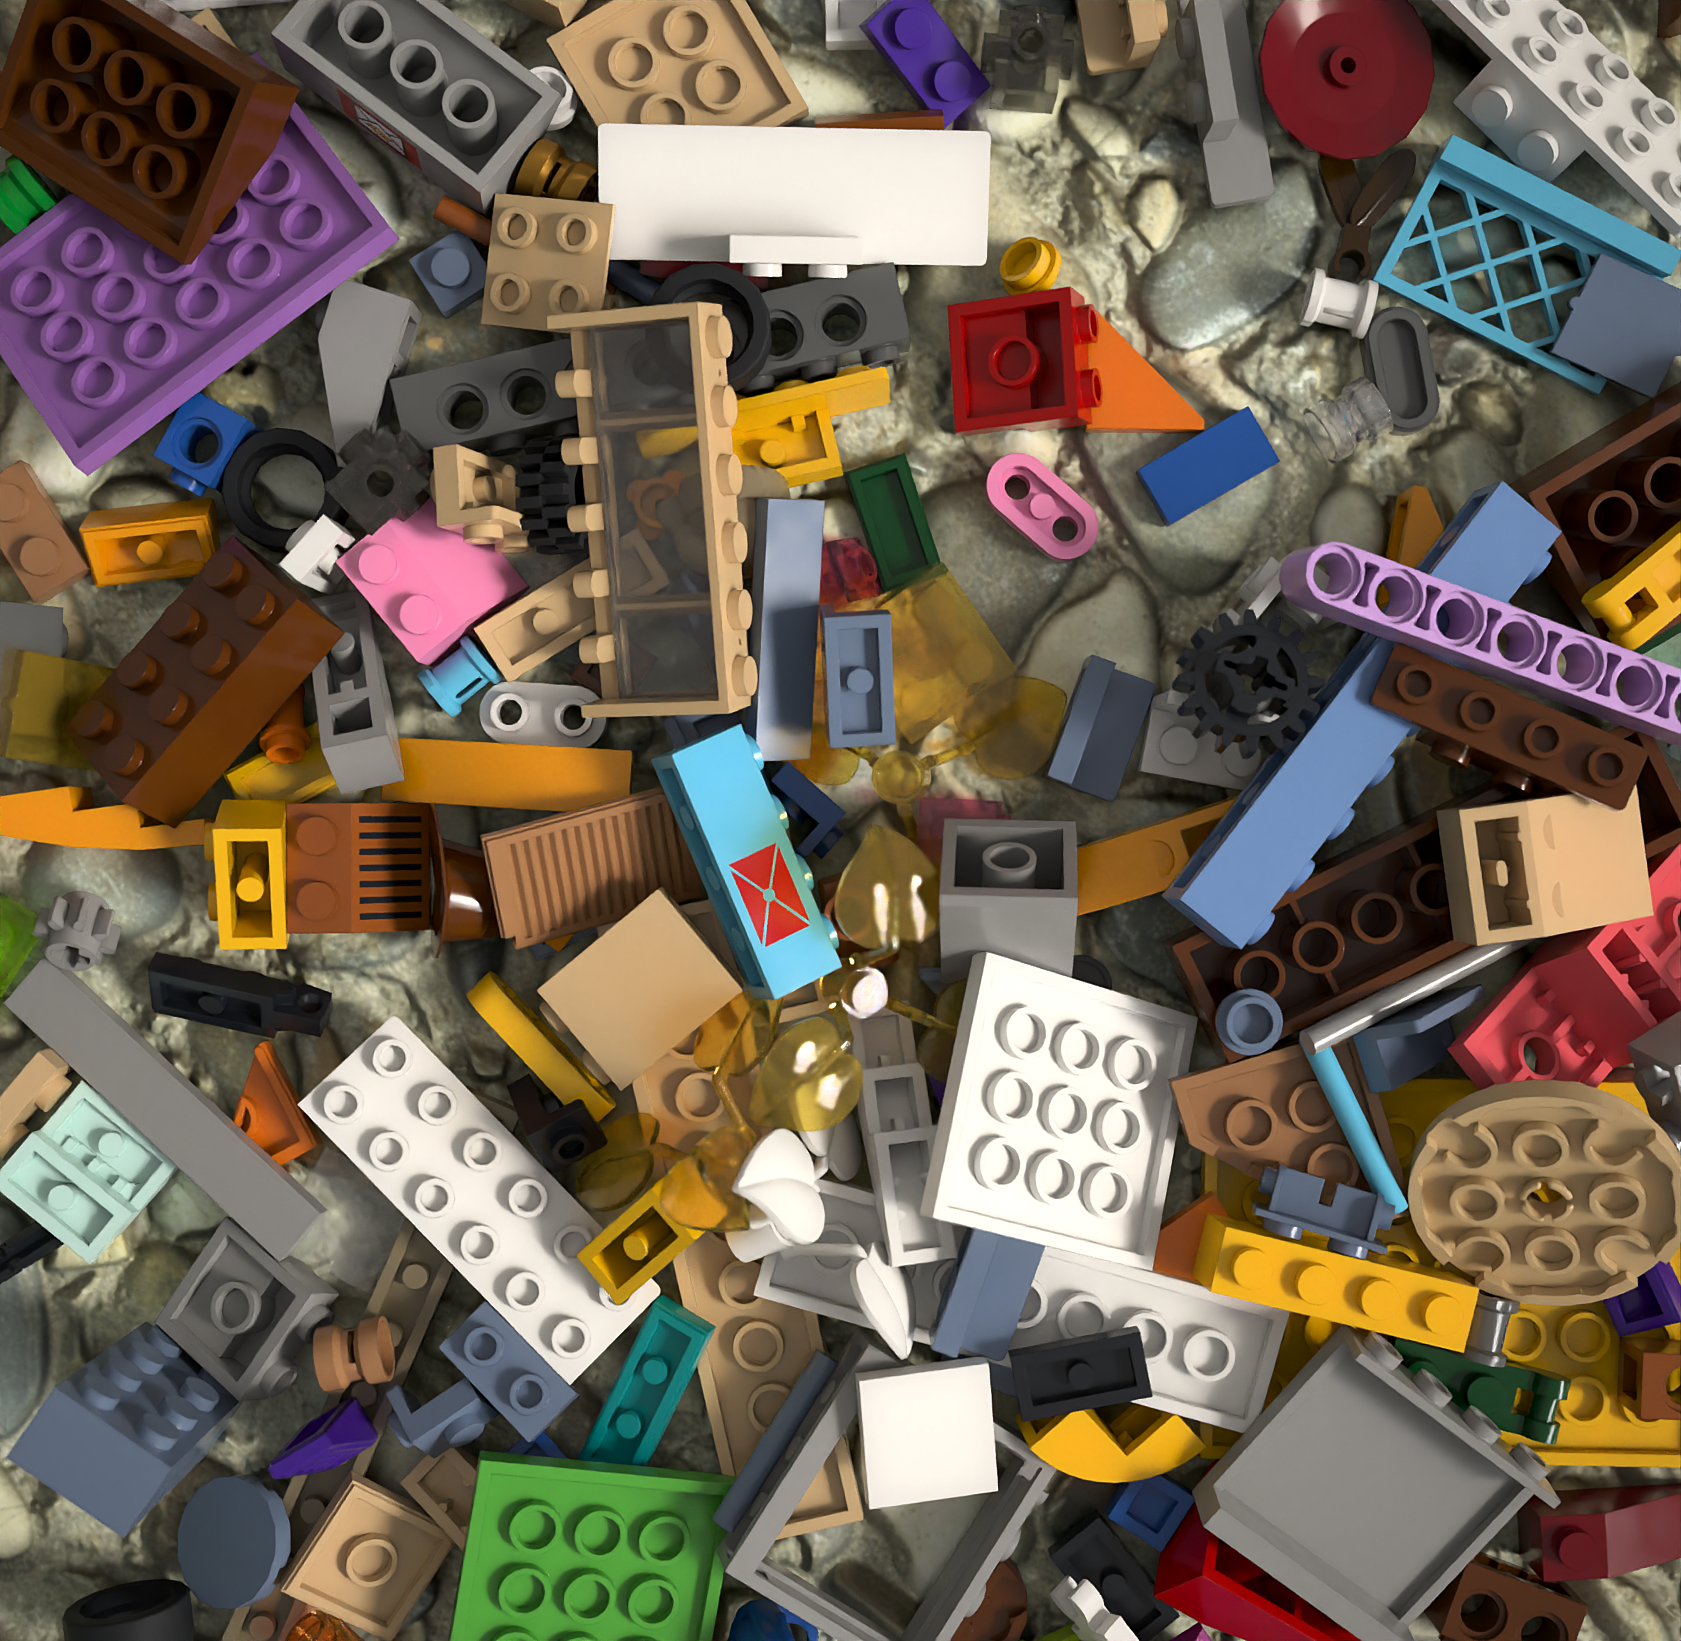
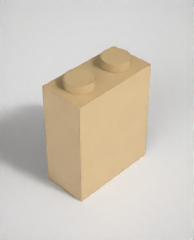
(639, 990)

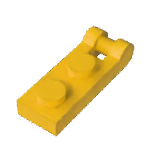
(1657, 580)

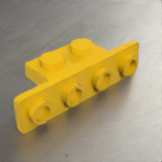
(794, 425)

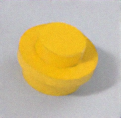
(1029, 266)

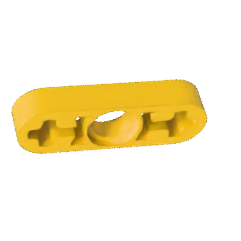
(538, 1045)

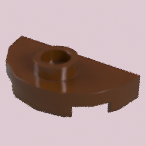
(1002, 1609)

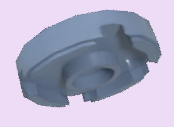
(233, 1541)

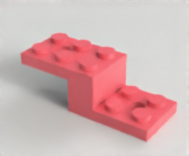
(1583, 996)

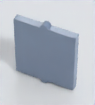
(1622, 326)

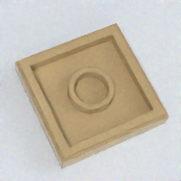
(367, 1557)

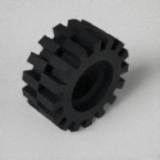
(546, 495)

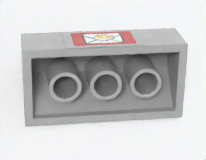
(422, 89)

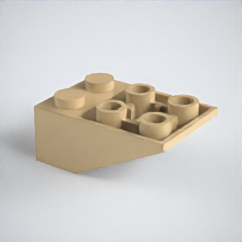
(1542, 867)

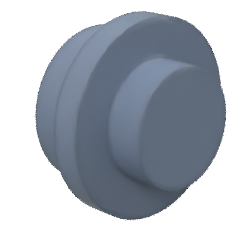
(1249, 1021)

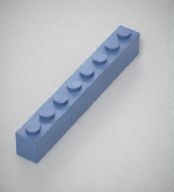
(1312, 783)

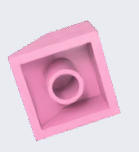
(430, 582)

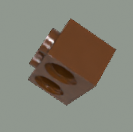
(1509, 1601)

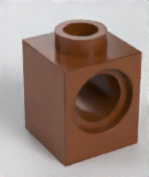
(1643, 1377)

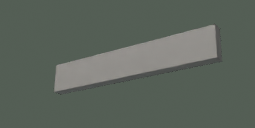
(166, 1108)

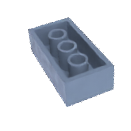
(126, 1428)

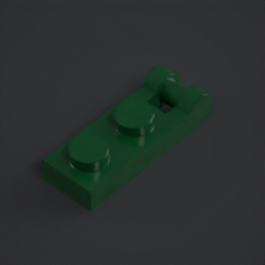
(1493, 1388)

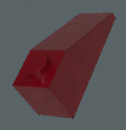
(1601, 1531)

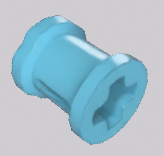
(460, 676)

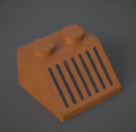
(358, 867)

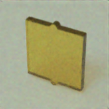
(41, 703)

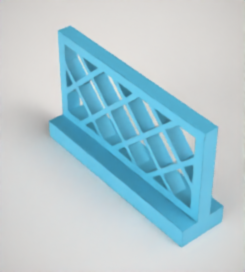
(1534, 207)

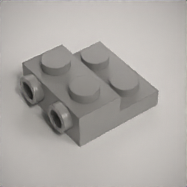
(247, 1313)

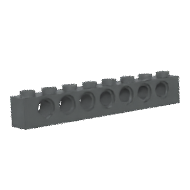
(868, 296)

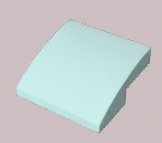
(85, 1173)

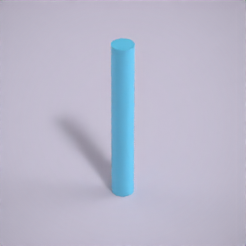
(1355, 1127)

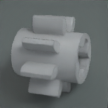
(77, 931)

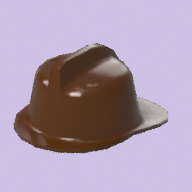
(462, 891)

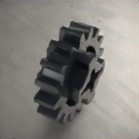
(1272, 689)

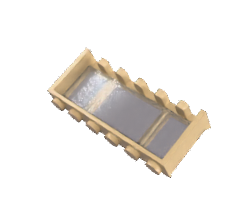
(659, 509)

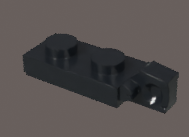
(235, 998)

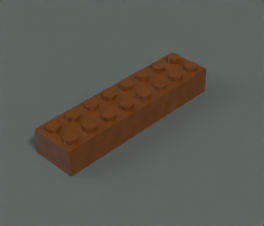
(1373, 913)

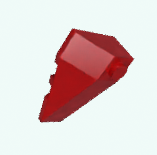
(1231, 1592)

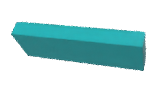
(649, 1385)

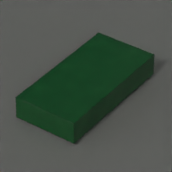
(892, 520)

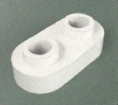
(541, 715)

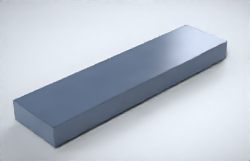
(785, 625)

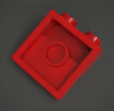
(1023, 362)

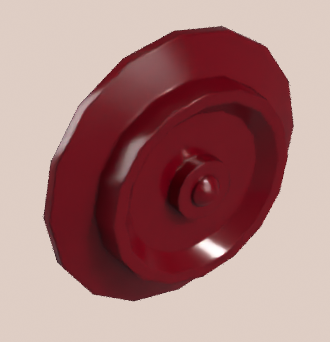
(1346, 73)

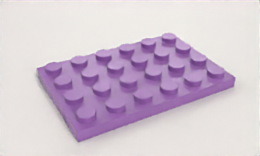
(124, 334)

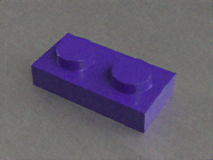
(925, 56)

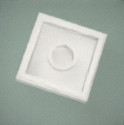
(926, 1432)

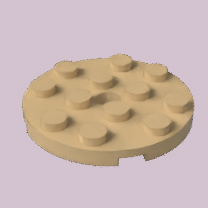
(1594, 1148)

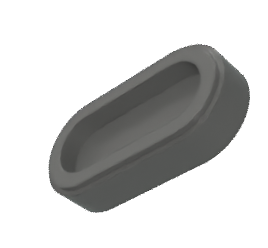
(1401, 367)

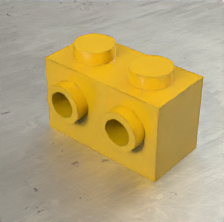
(250, 874)

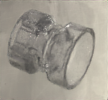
(1352, 418)

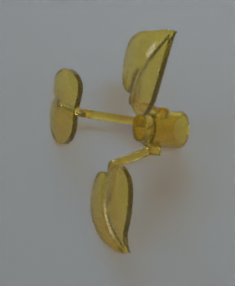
(1007, 726)
(881, 897)
(700, 1185)

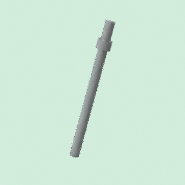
(1404, 993)

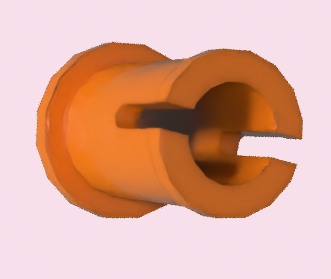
(285, 733)

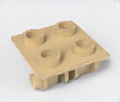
(546, 261)

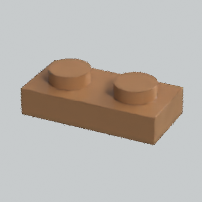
(37, 536)

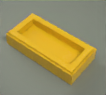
(294, 782)

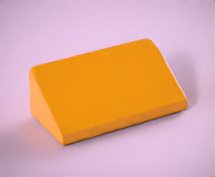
(150, 541)

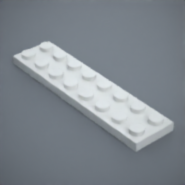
(1201, 1349)

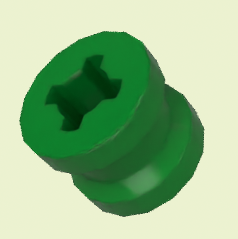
(22, 194)

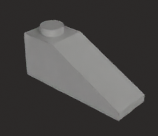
(362, 345)
(355, 700)

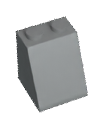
(1008, 893)

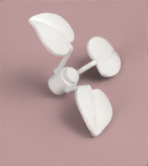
(791, 1216)

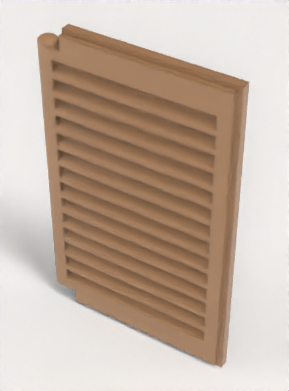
(586, 867)

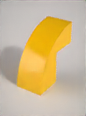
(1130, 1449)

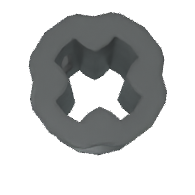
(1488, 1330)

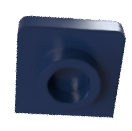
(803, 799)

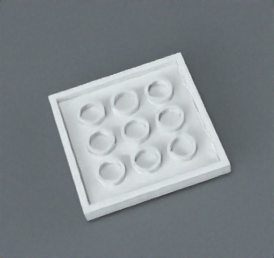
(1058, 1113)

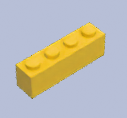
(1315, 1281)

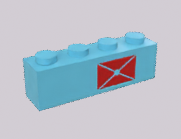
(748, 862)

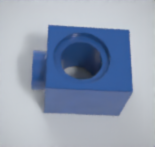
(191, 423)

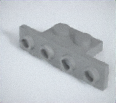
(1224, 100)

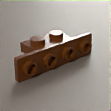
(1505, 732)

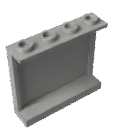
(1367, 1487)

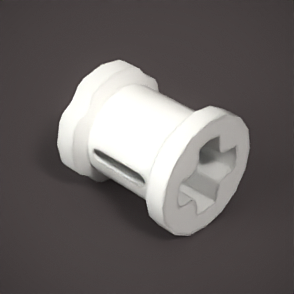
(1338, 303)

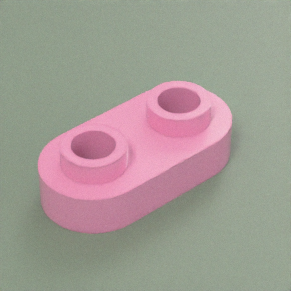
(1045, 504)

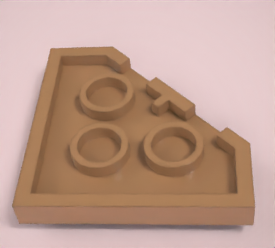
(1275, 1113)

